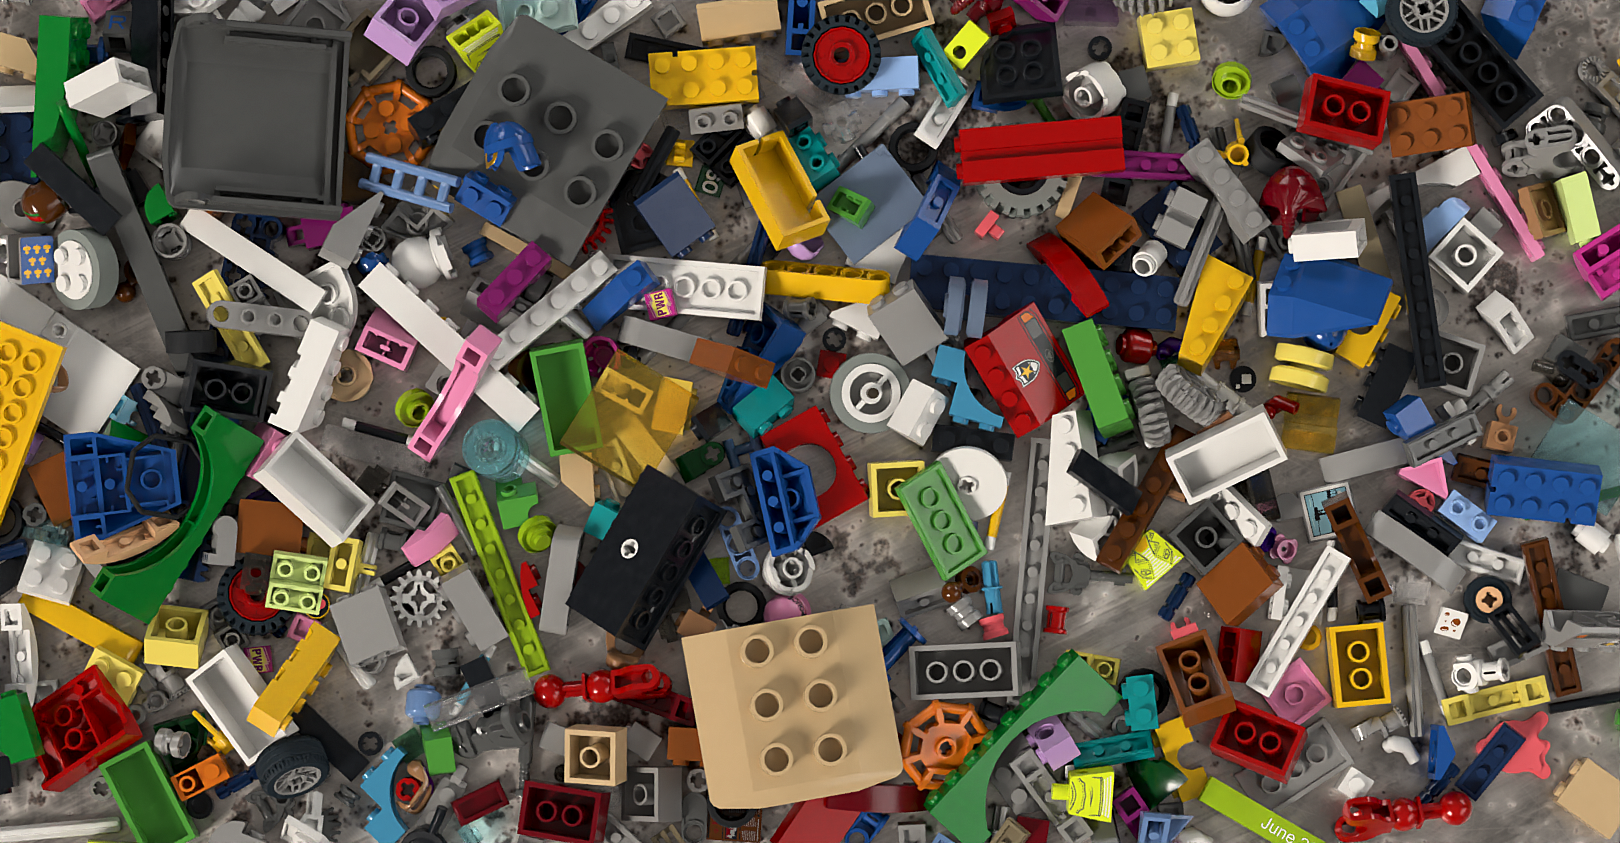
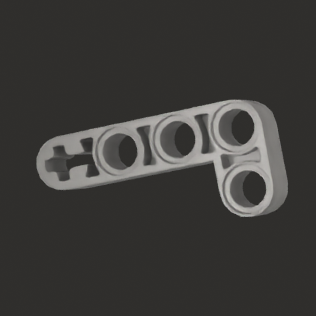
(1591, 140)
(657, 338)
(561, 578)

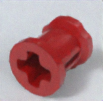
(1056, 620)
(400, 788)

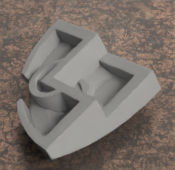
(415, 220)

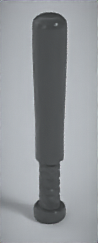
(525, 753)

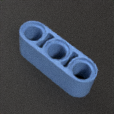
(738, 559)

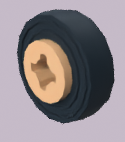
(1477, 600)

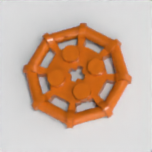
(376, 118)
(935, 735)

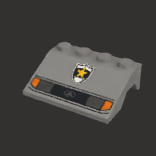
(1581, 630)

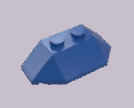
(1511, 22)
(785, 499)

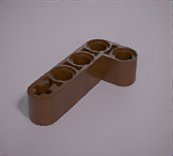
(1558, 398)

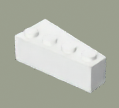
(311, 376)
(1066, 497)

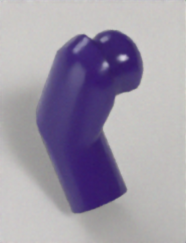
(1168, 347)

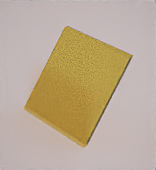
(629, 419)

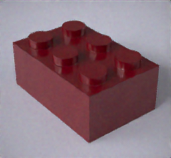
(563, 812)

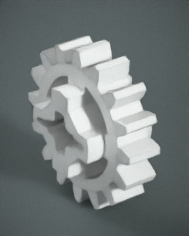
(419, 611)

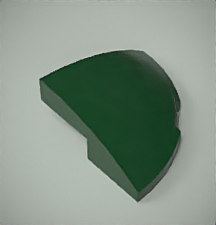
(198, 736)
(1154, 779)

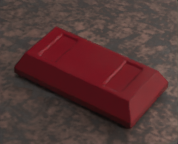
(479, 803)

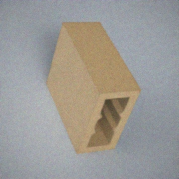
(1591, 797)

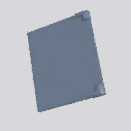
(890, 190)

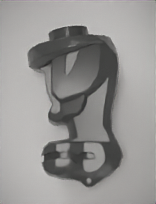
(501, 731)

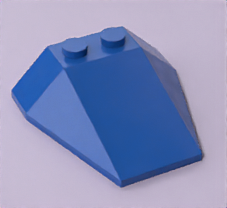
(1321, 31)
(1324, 297)
(96, 482)

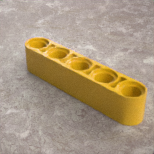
(825, 281)
(84, 626)

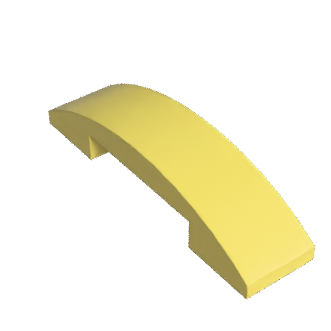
(1495, 700)

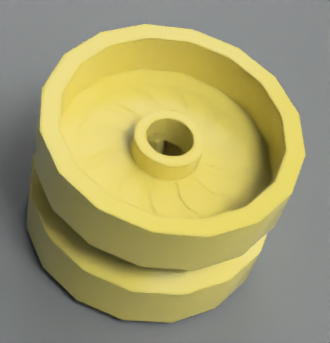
(1301, 367)

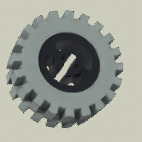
(1022, 202)

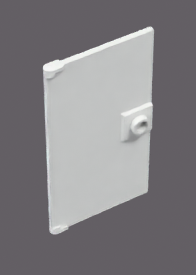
(94, 370)

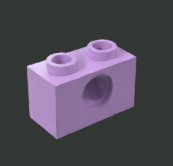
(1052, 741)

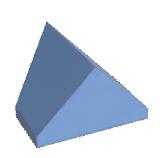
(1161, 827)

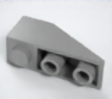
(345, 236)

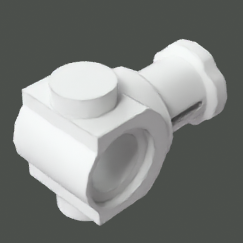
(1480, 671)

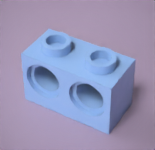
(1465, 516)

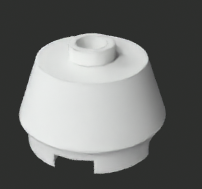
(789, 572)

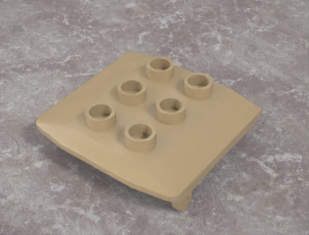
(793, 709)

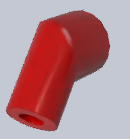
(1278, 403)

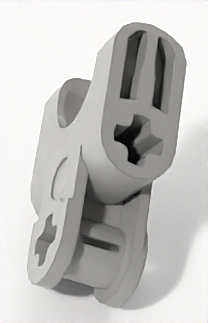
(1542, 153)

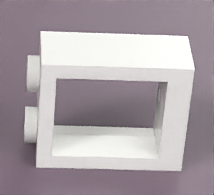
(1328, 240)

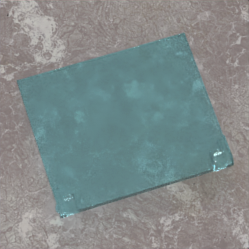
(1585, 439)

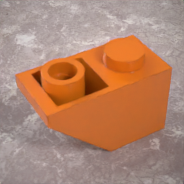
(202, 776)

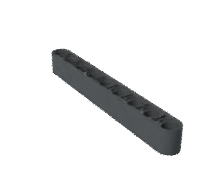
(139, 248)

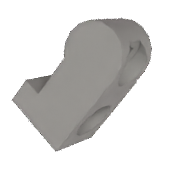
(223, 542)

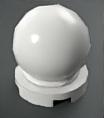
(424, 259)

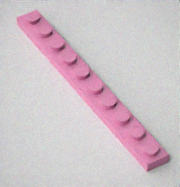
(1489, 176)

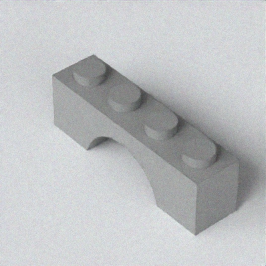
(1211, 170)

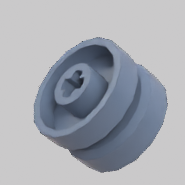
(965, 307)

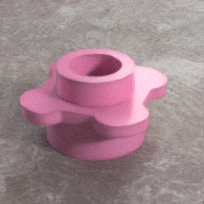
(1290, 549)

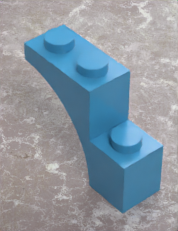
(964, 407)
(386, 824)

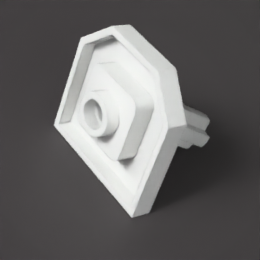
(310, 825)

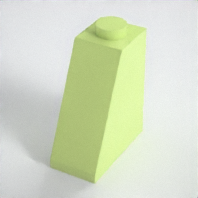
(1577, 208)

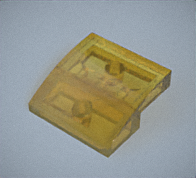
(1314, 424)

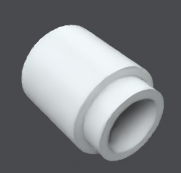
(759, 122)
(1149, 258)
(1592, 537)

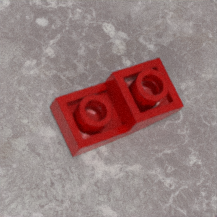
(528, 577)

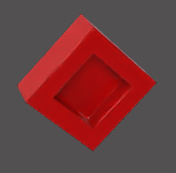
(1001, 21)
(829, 363)

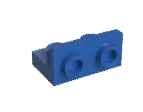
(486, 198)

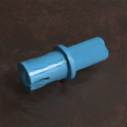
(991, 587)

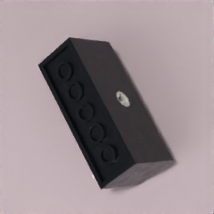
(645, 558)

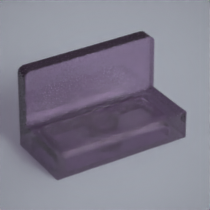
(1091, 13)

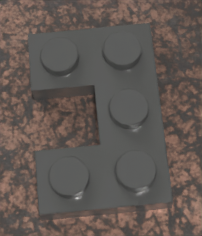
(741, 484)

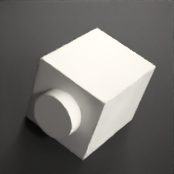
(1353, 783)

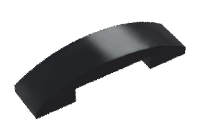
(1133, 121)

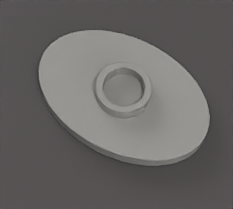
(11, 209)

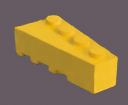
(1214, 308)
(295, 680)

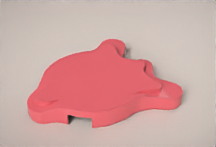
(1532, 753)

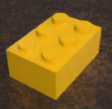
(1358, 665)

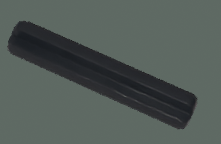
(656, 161)

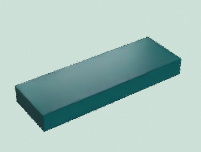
(938, 67)
(1114, 750)

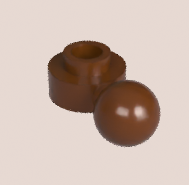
(126, 290)
(953, 591)

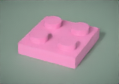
(1298, 694)

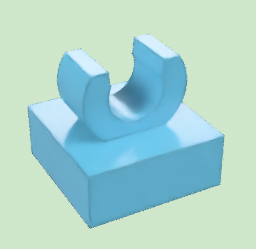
(123, 411)

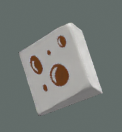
(1450, 622)

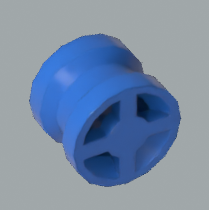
(477, 252)

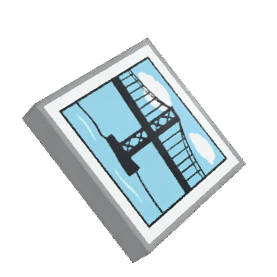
(1314, 516)

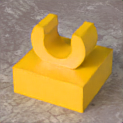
(681, 154)

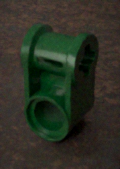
(695, 462)

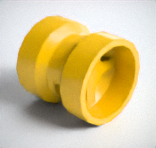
(1364, 44)

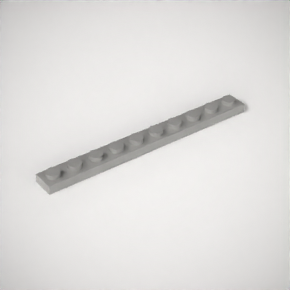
(1032, 565)

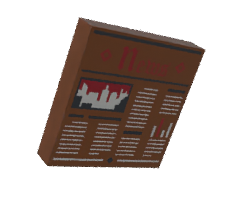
(747, 833)

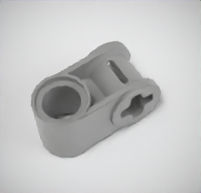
(168, 388)

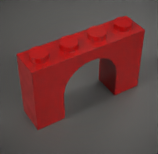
(812, 429)

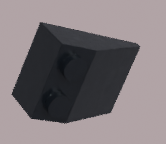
(226, 386)

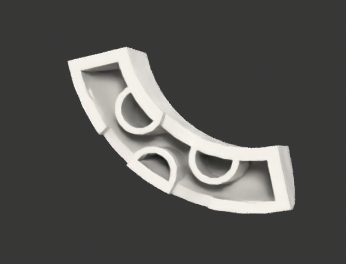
(1093, 533)

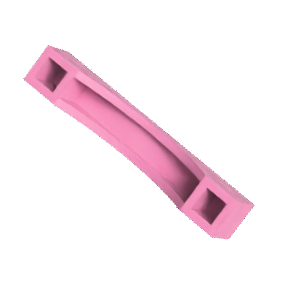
(467, 372)

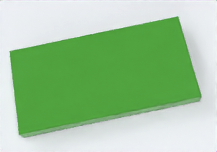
(941, 520)

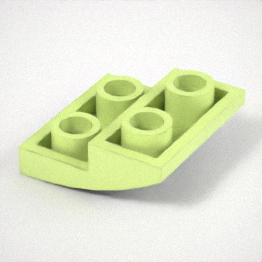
(296, 582)

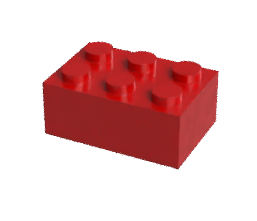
(1343, 111)
(1259, 741)

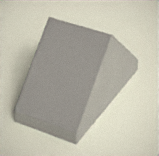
(404, 504)

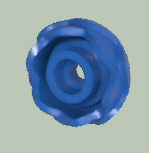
(370, 261)

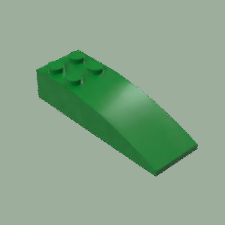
(60, 57)

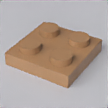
(1541, 210)

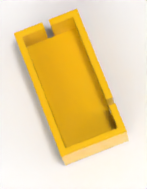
(705, 77)
(779, 190)

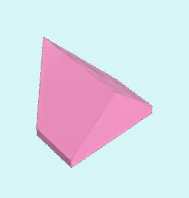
(1427, 476)

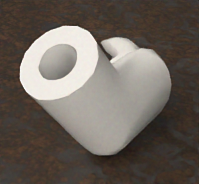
(1403, 745)
(1192, 835)

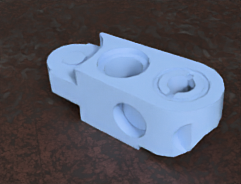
(1442, 220)

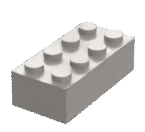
(965, 671)

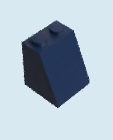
(675, 216)

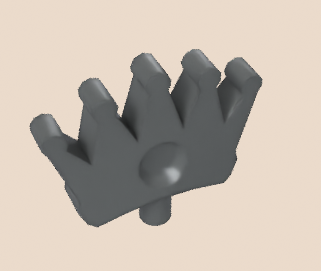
(327, 829)

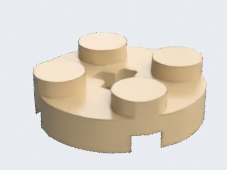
(361, 378)

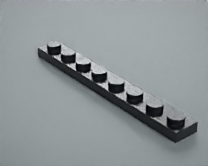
(1416, 280)

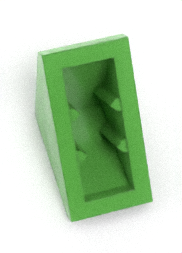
(851, 206)
(438, 750)

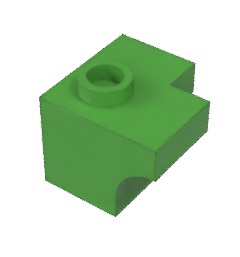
(515, 501)

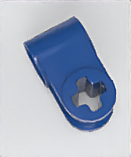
(867, 826)

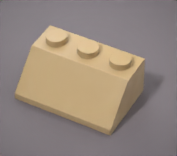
(737, 21)

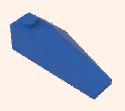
(770, 339)

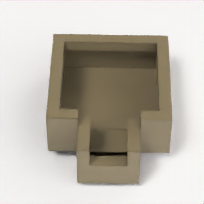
(365, 57)

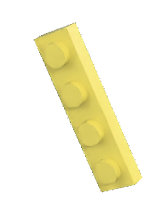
(242, 344)

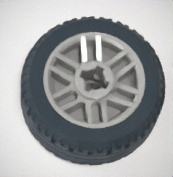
(1419, 29)
(292, 766)

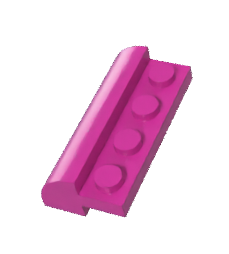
(1600, 263)

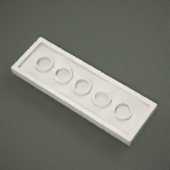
(704, 287)

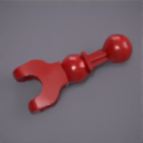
(602, 686)
(1402, 814)

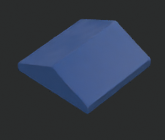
(1440, 752)

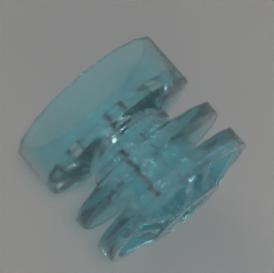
(509, 453)

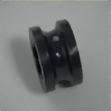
(1095, 41)
(831, 347)
(370, 752)

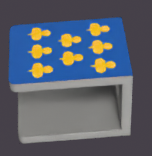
(30, 258)

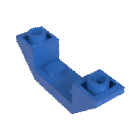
(931, 212)

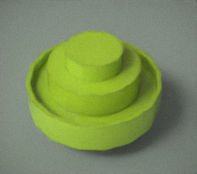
(1231, 80)
(413, 407)
(536, 533)

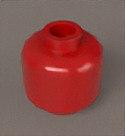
(1136, 346)

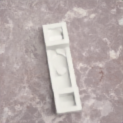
(22, 647)

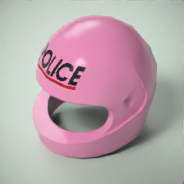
(786, 607)

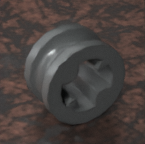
(347, 795)

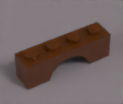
(1357, 547)

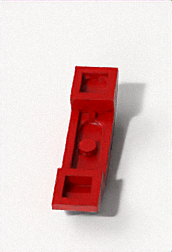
(1071, 271)

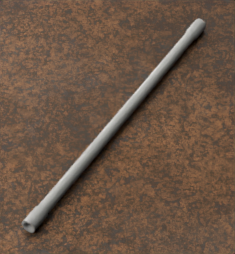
(889, 117)

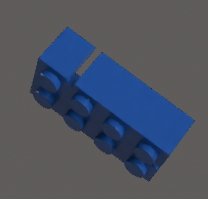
(1543, 489)

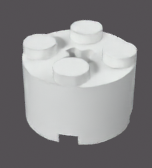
(1093, 91)

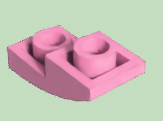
(428, 543)

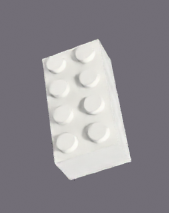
(1226, 454)
(314, 489)
(228, 690)

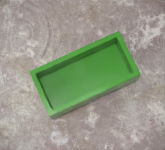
(1100, 383)
(561, 386)
(148, 796)

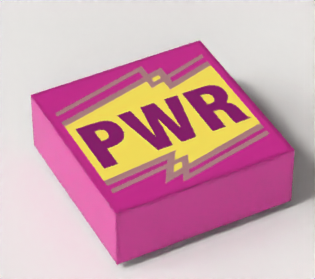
(660, 304)
(260, 658)

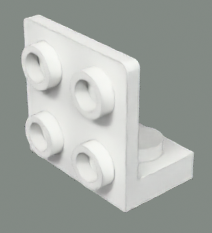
(1283, 599)

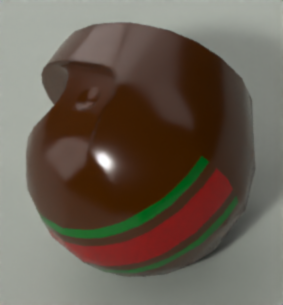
(43, 204)

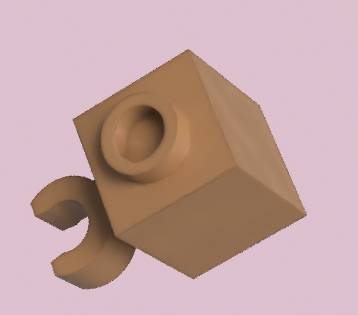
(1498, 434)
(695, 623)

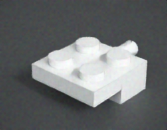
(51, 572)

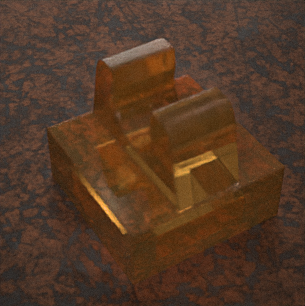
(1227, 351)

